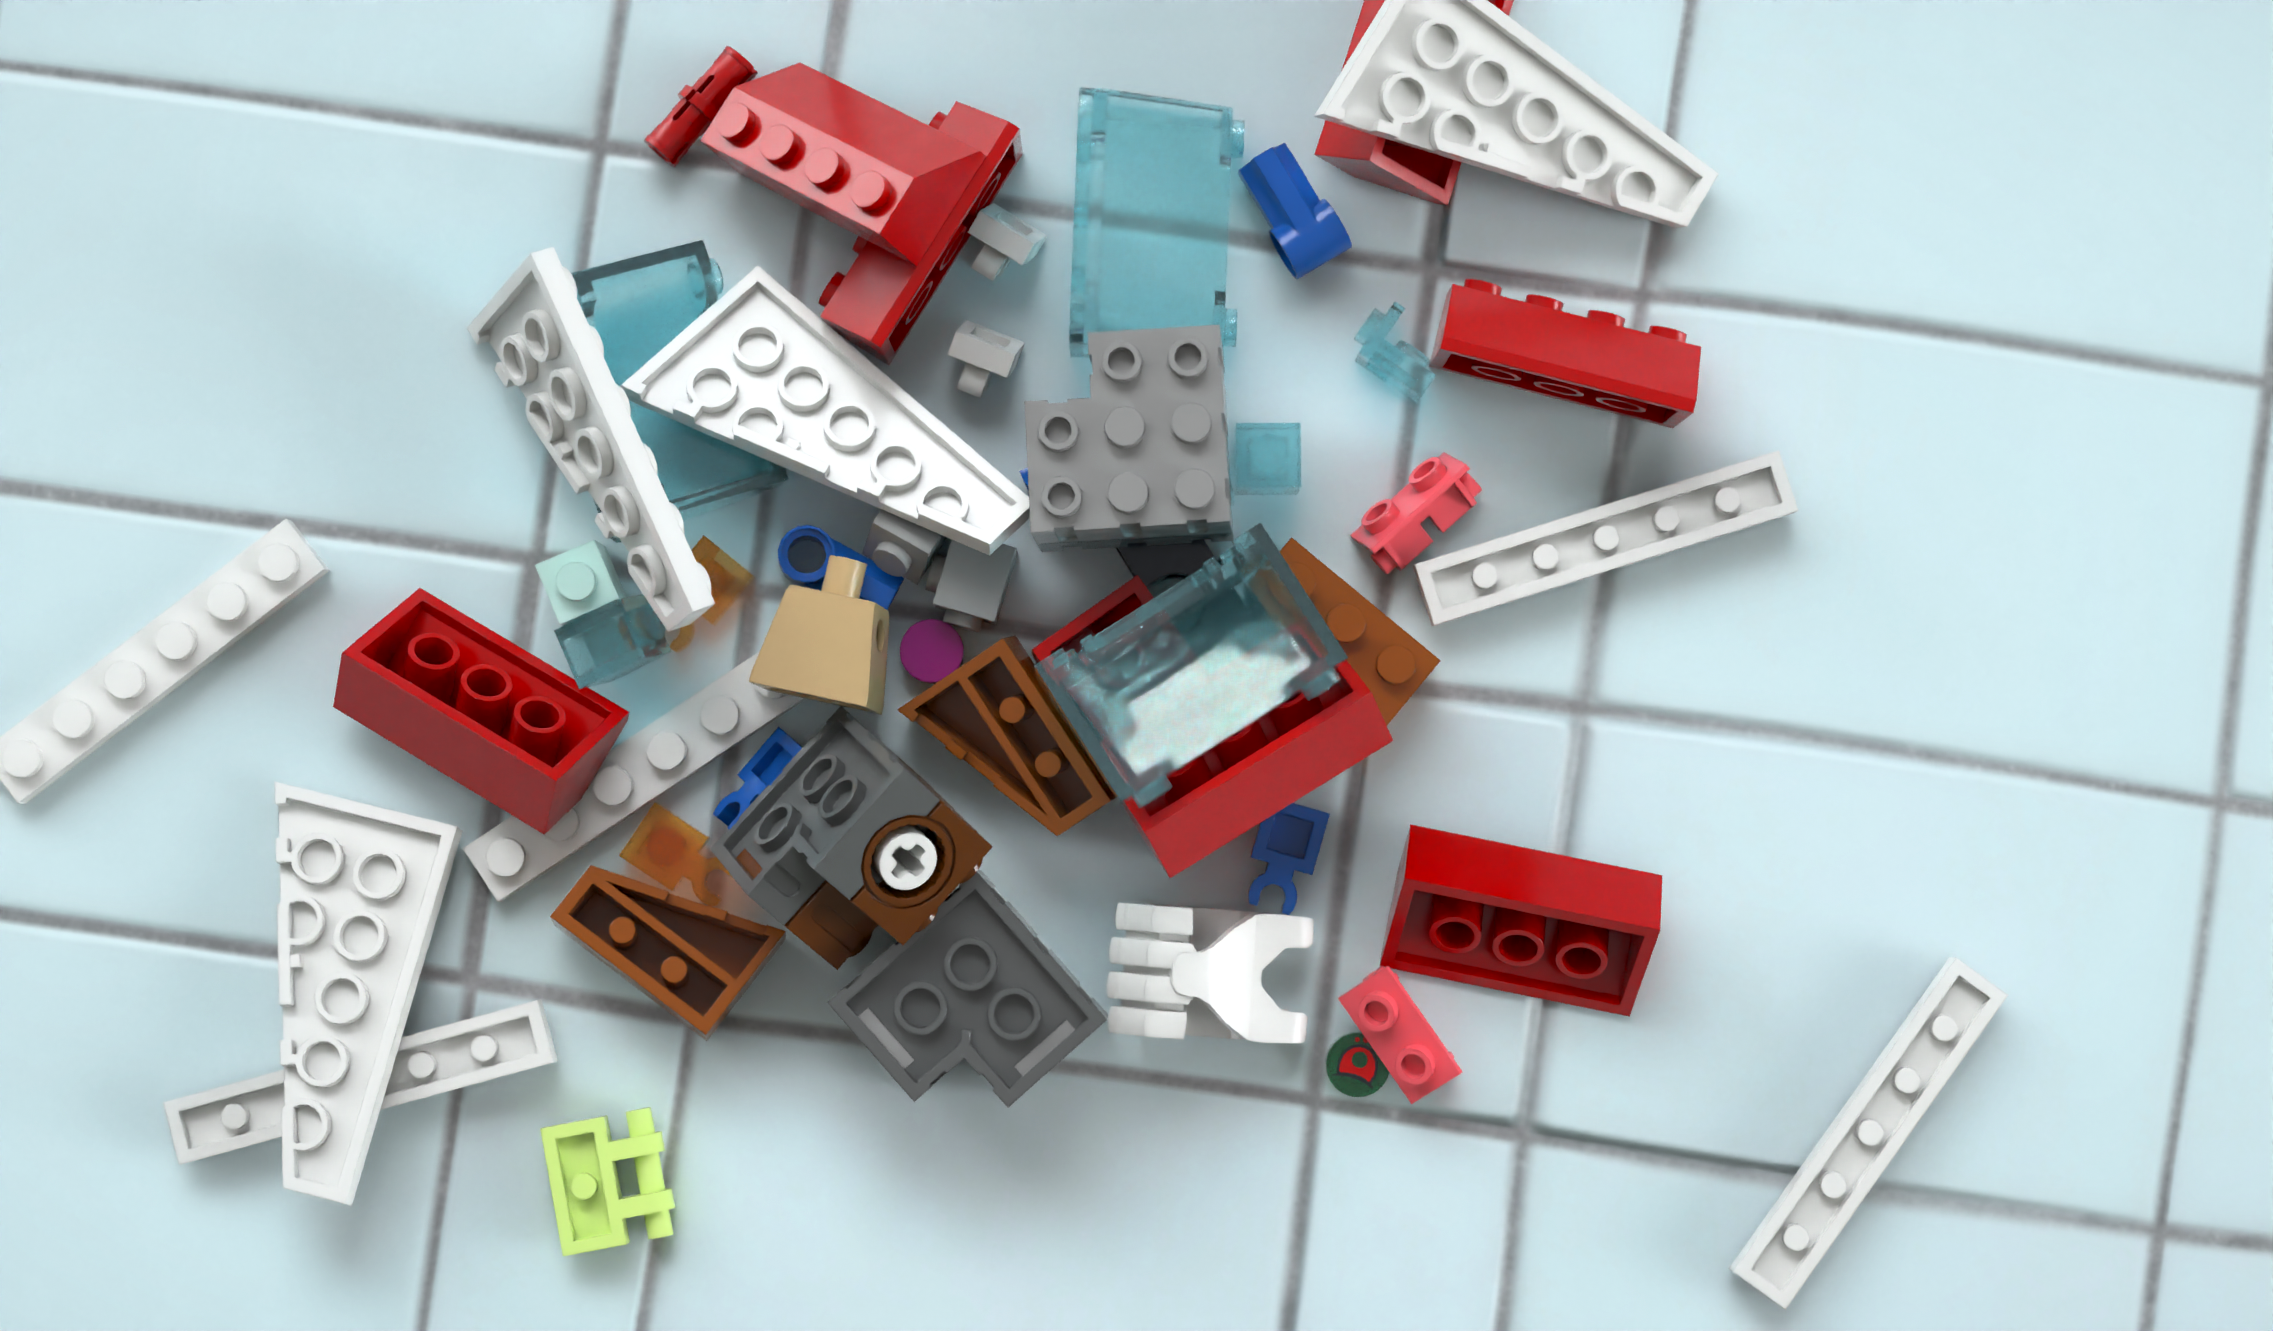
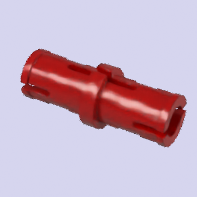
(699, 106)

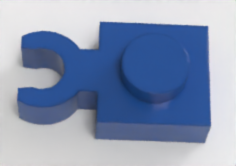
(757, 775)
(1288, 843)

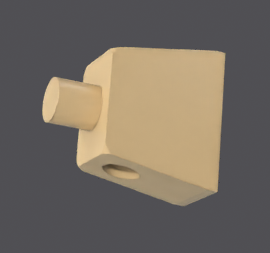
(828, 642)

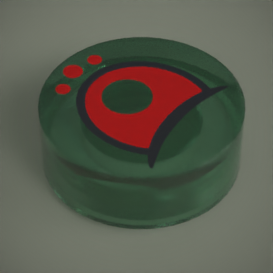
(1354, 1066)

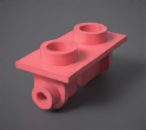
(1436, 490)
(1400, 1034)

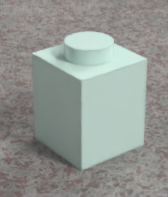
(580, 581)

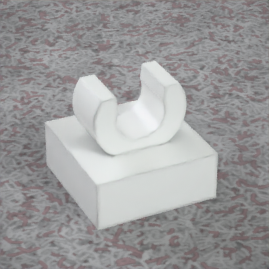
(1004, 239)
(984, 354)

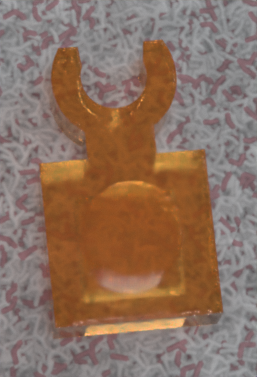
(727, 584)
(671, 850)

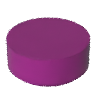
(931, 650)

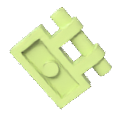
(587, 1183)

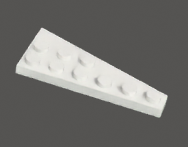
(1500, 99)
(803, 397)
(589, 429)
(351, 948)

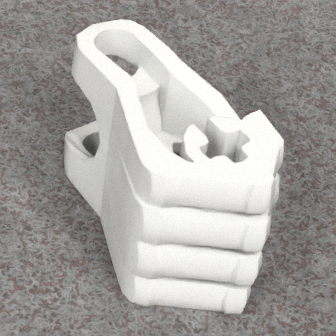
(1201, 973)

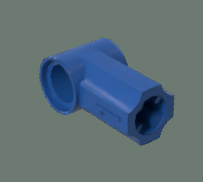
(1301, 225)
(877, 584)

